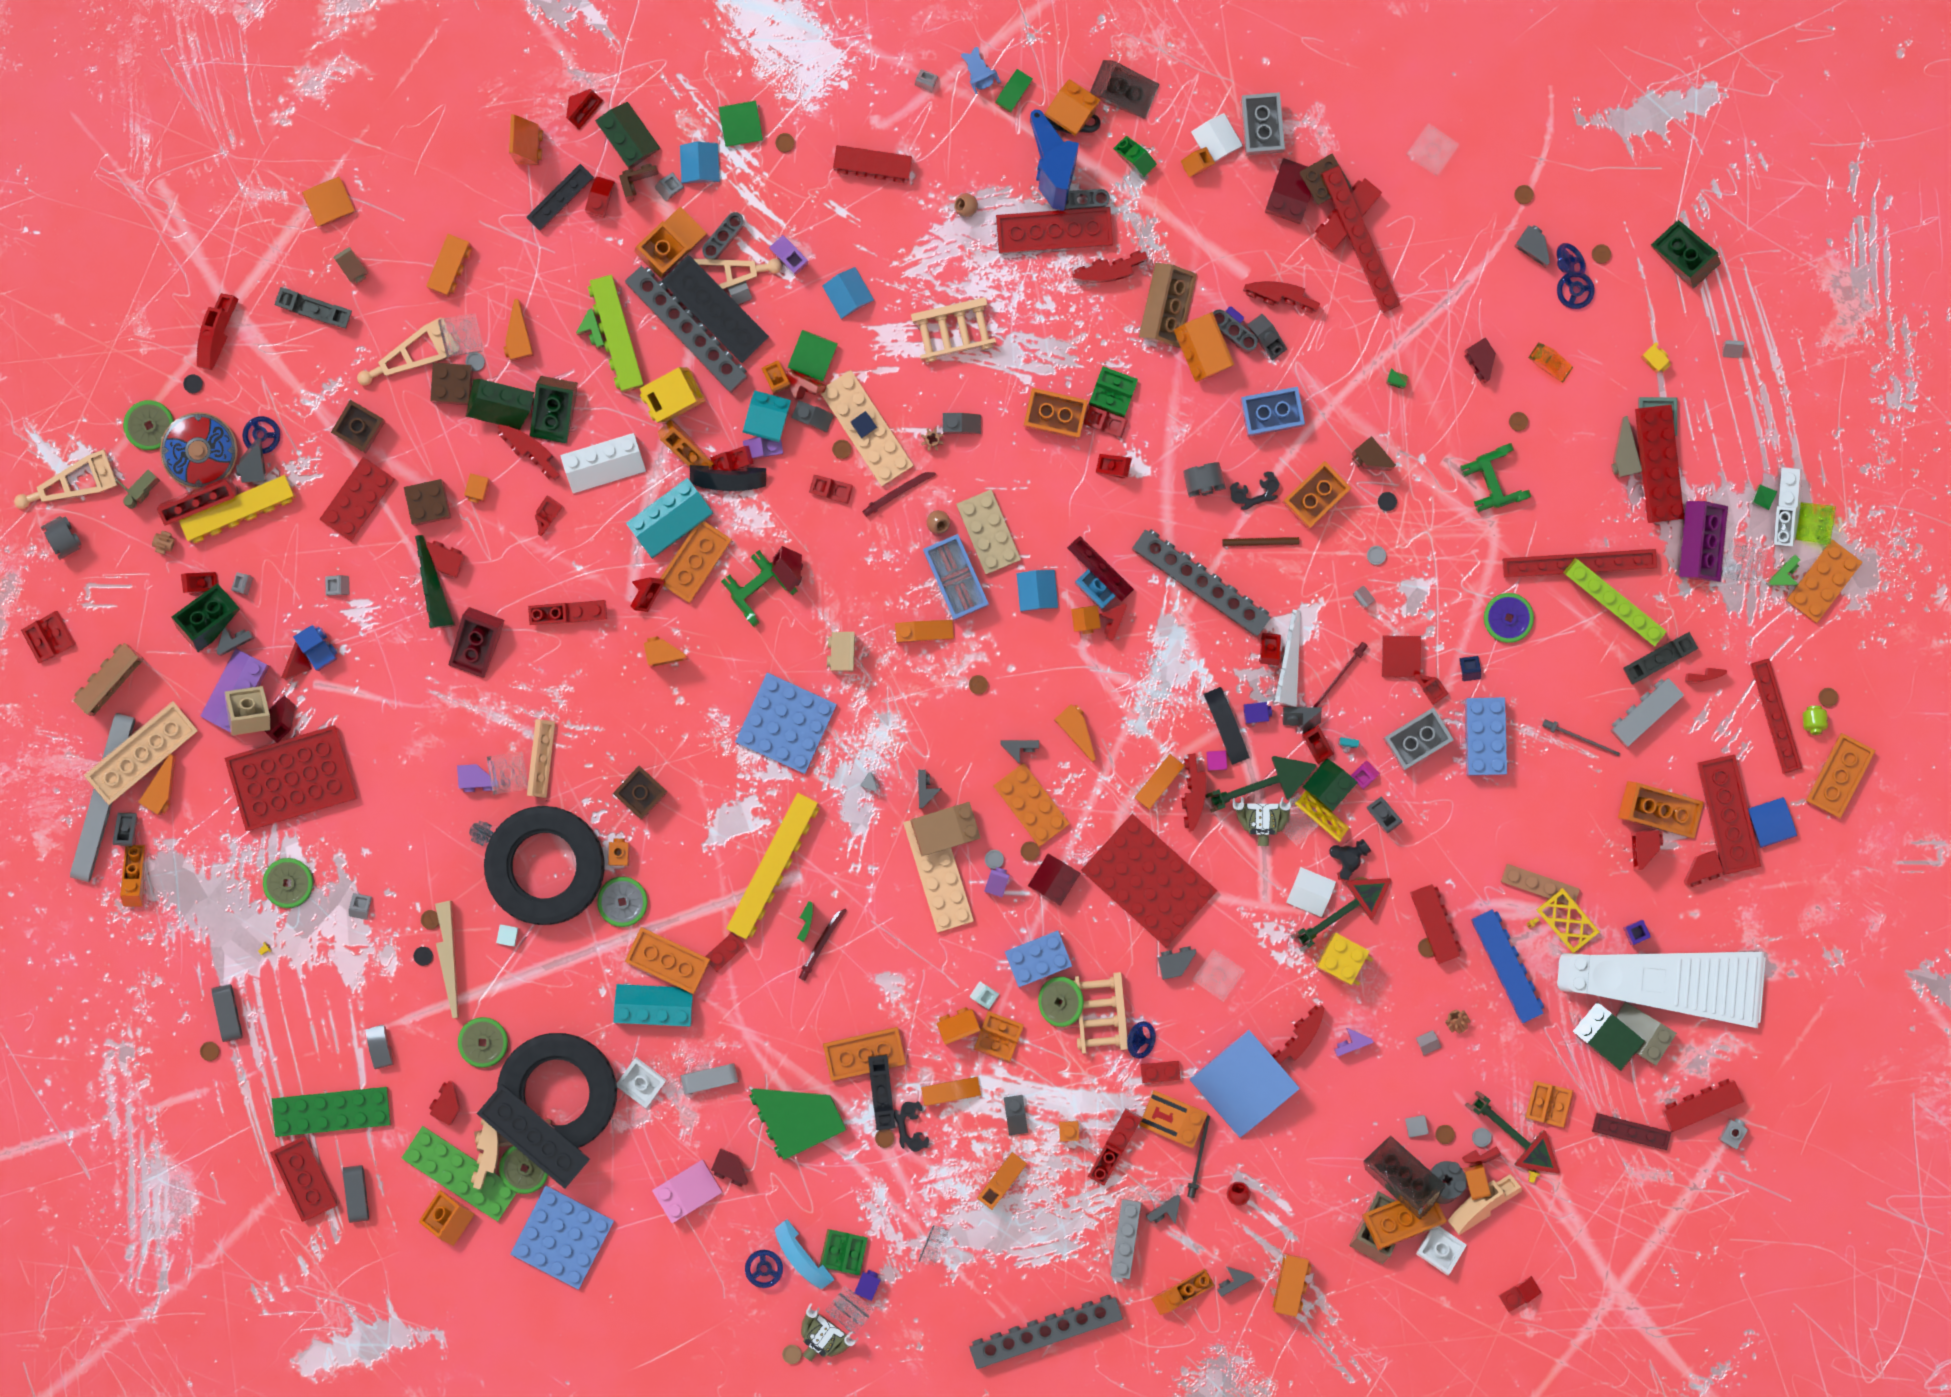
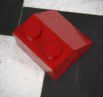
(1644, 847)

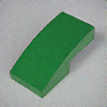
(1013, 90)

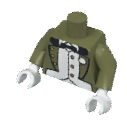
(1263, 818)
(823, 1336)

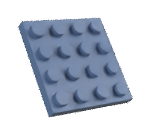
(786, 723)
(562, 1237)

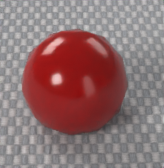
(1238, 1193)

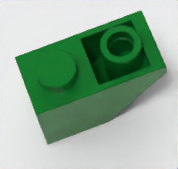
(1135, 156)

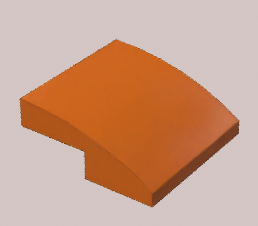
(328, 201)
(998, 1037)
(1549, 1104)

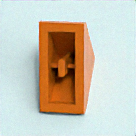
(776, 377)
(1477, 1181)

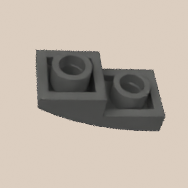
(378, 1047)

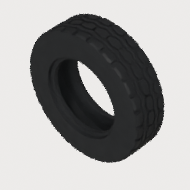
(500, 856)
(584, 1056)

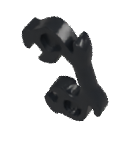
(1239, 495)
(914, 1143)

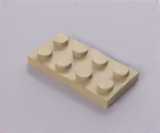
(988, 532)

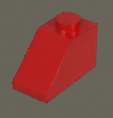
(599, 197)

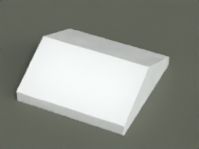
(1217, 137)
(1311, 892)
(641, 1082)
(1441, 1249)

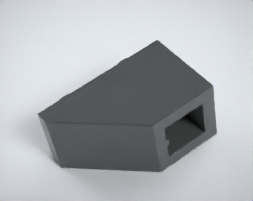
(1267, 336)
(1175, 964)

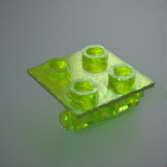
(1815, 523)

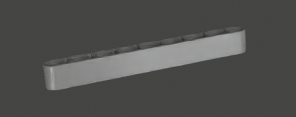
(98, 810)

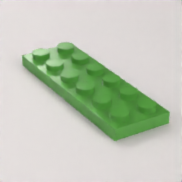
(455, 1171)

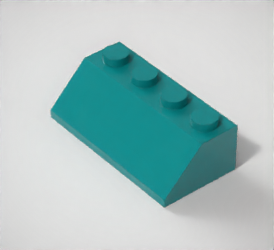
(669, 518)
(652, 1005)

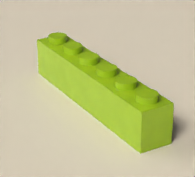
(616, 332)
(1614, 602)

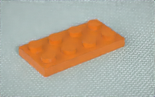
(695, 561)
(1824, 581)
(1840, 775)
(1031, 804)
(667, 960)
(850, 1055)
(1397, 1223)

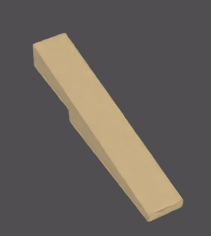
(446, 954)

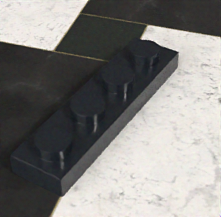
(559, 197)

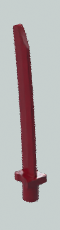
(873, 507)
(1357, 652)
(806, 969)

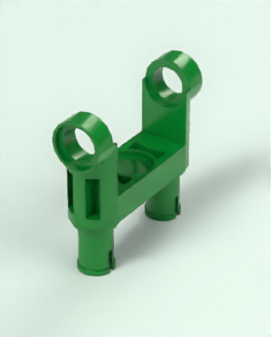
(1484, 465)
(739, 593)

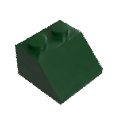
(1329, 784)

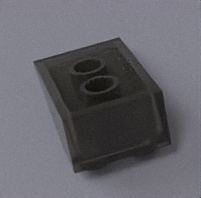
(1124, 88)

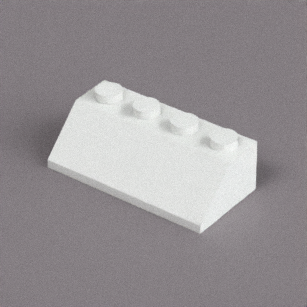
(603, 463)

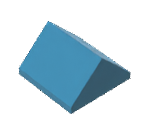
(699, 162)
(847, 292)
(1094, 589)
(1037, 590)

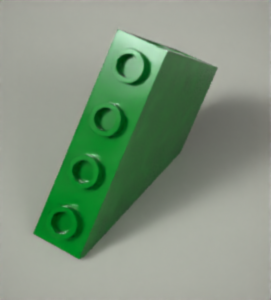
(797, 1119)

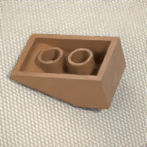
(945, 829)

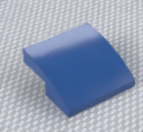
(1772, 822)

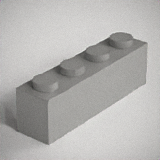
(1647, 712)
(1125, 1238)

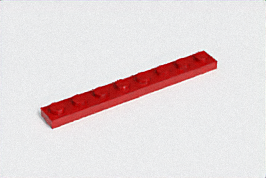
(1360, 239)
(1594, 561)

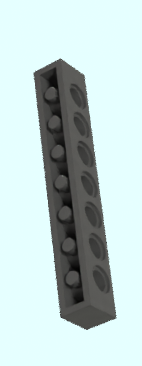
(729, 381)
(1253, 626)
(1020, 1347)

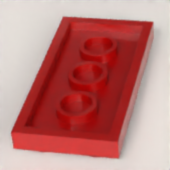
(357, 499)
(303, 1178)

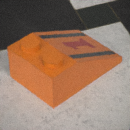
(1173, 1119)

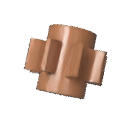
(935, 444)
(163, 542)
(1457, 1021)

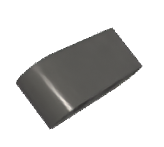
(1091, 197)
(726, 227)
(1243, 332)
(227, 1013)
(355, 1193)

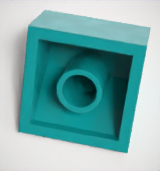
(766, 416)

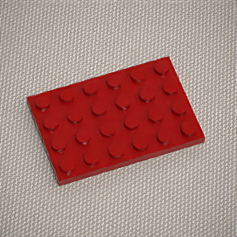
(290, 778)
(1149, 880)

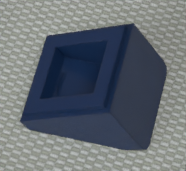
(863, 424)
(1470, 668)

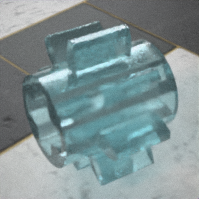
(480, 832)

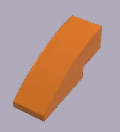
(1159, 781)
(951, 1091)

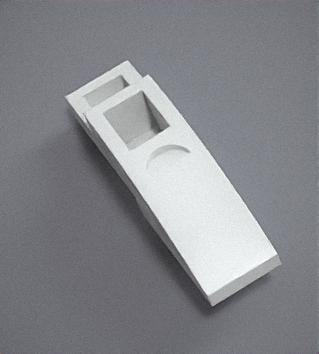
(1789, 506)

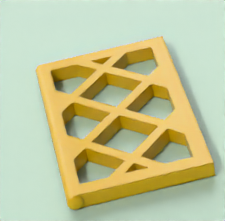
(1330, 816)
(1571, 905)

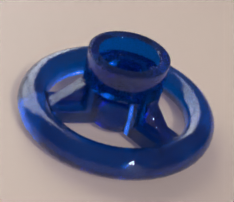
(1567, 261)
(1570, 304)
(254, 421)
(1137, 1039)
(776, 1274)

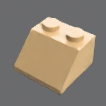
(842, 651)
(247, 710)

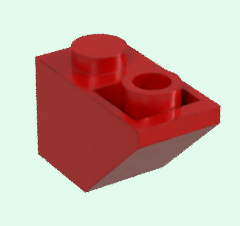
(446, 560)
(1704, 867)
(447, 1105)

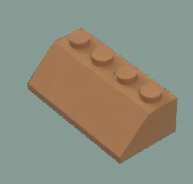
(1167, 303)
(108, 679)

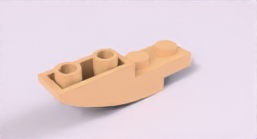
(489, 1142)
(1477, 1210)

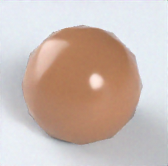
(966, 205)
(938, 522)

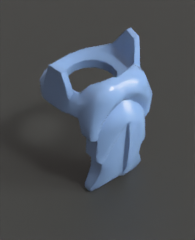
(980, 74)

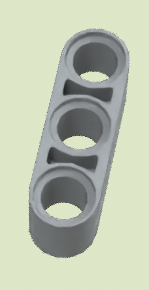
(709, 1078)

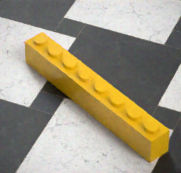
(772, 865)

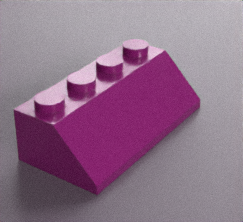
(1703, 541)

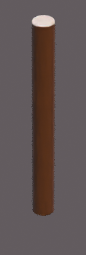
(1260, 541)

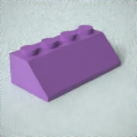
(240, 673)

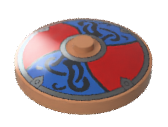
(198, 450)

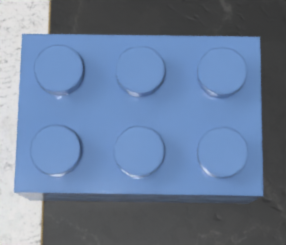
(1272, 411)
(1038, 958)

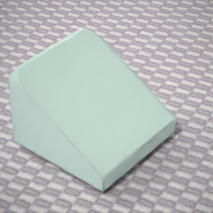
(507, 935)
(984, 995)

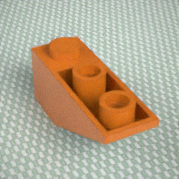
(133, 876)
(1001, 1180)
(1182, 1292)

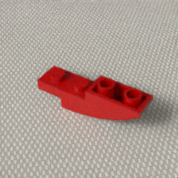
(1103, 272)
(1273, 291)
(212, 335)
(524, 444)
(567, 612)
(1193, 801)
(1305, 1031)
(1114, 1146)

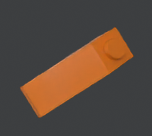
(517, 337)
(682, 445)
(923, 631)
(1075, 727)
(160, 789)

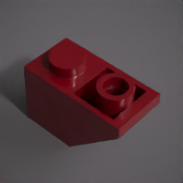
(1482, 358)
(787, 567)
(281, 718)
(729, 1166)

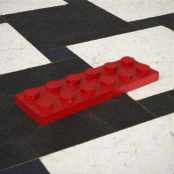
(1054, 230)
(1659, 463)
(1729, 814)

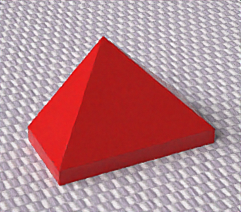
(582, 106)
(296, 663)

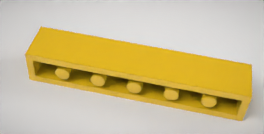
(243, 506)

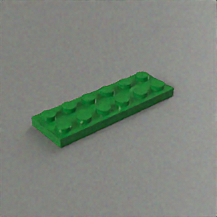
(331, 1111)

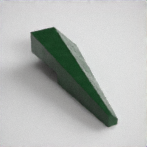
(436, 602)

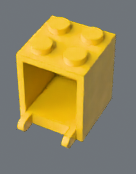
(672, 395)
(1342, 959)

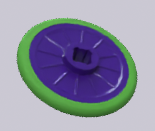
(1496, 613)

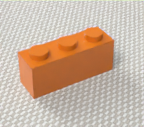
(449, 265)

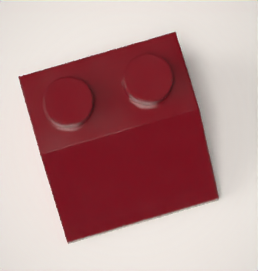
(1054, 879)

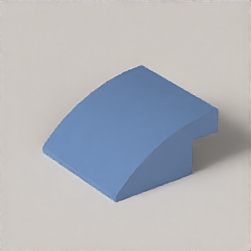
(1244, 1083)

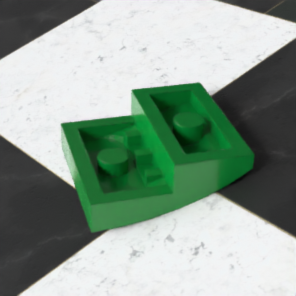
(740, 123)
(812, 355)
(1113, 391)
(806, 915)
(843, 1251)

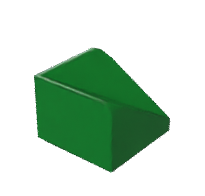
(1396, 379)
(1763, 497)

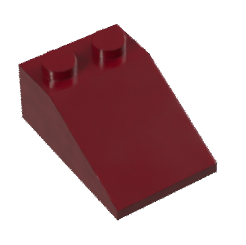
(1289, 193)
(476, 642)

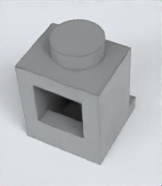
(1727, 1137)

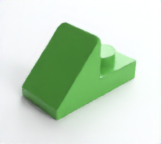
(590, 324)
(1782, 577)

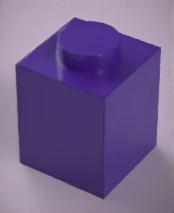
(1257, 712)
(1636, 932)
(867, 1284)

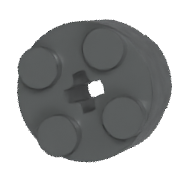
(1204, 479)
(60, 537)
(1455, 1180)

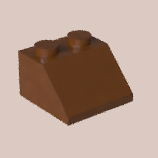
(1372, 456)

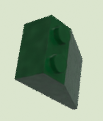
(1686, 253)
(553, 409)
(205, 617)
(1608, 1036)

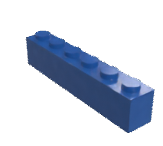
(1506, 965)

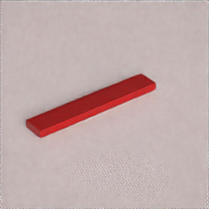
(1776, 716)

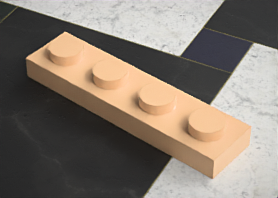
(541, 758)

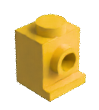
(1656, 358)

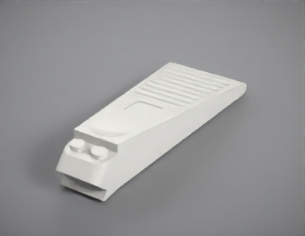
(1696, 984)

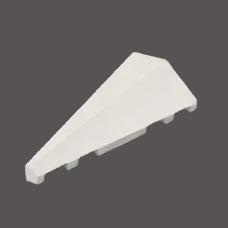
(1288, 680)

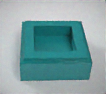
(1348, 742)

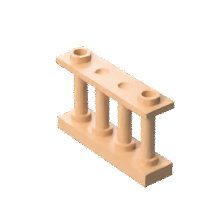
(958, 311)
(1118, 1020)

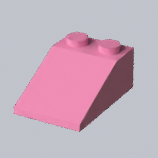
(687, 1191)

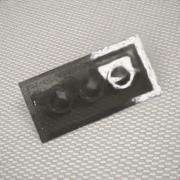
(1404, 1177)

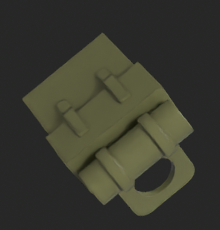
(140, 489)

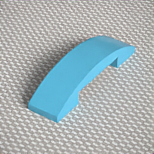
(799, 1258)

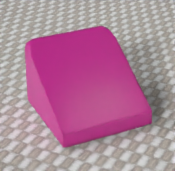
(1216, 760)
(1365, 774)

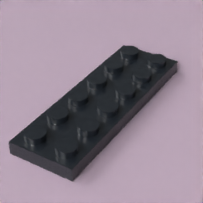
(715, 308)
(533, 1136)

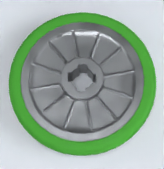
(635, 901)

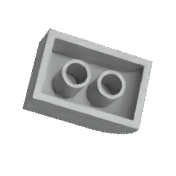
(1262, 124)
(1418, 739)

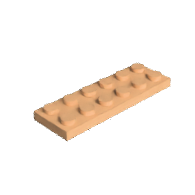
(879, 447)
(140, 753)
(941, 885)

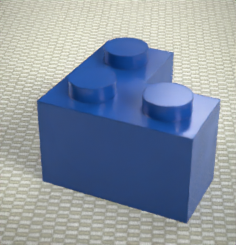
(316, 648)

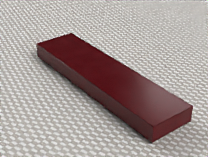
(1100, 568)
(1631, 1131)

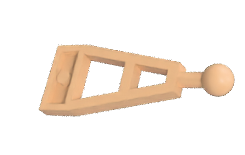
(773, 266)
(433, 330)
(101, 472)

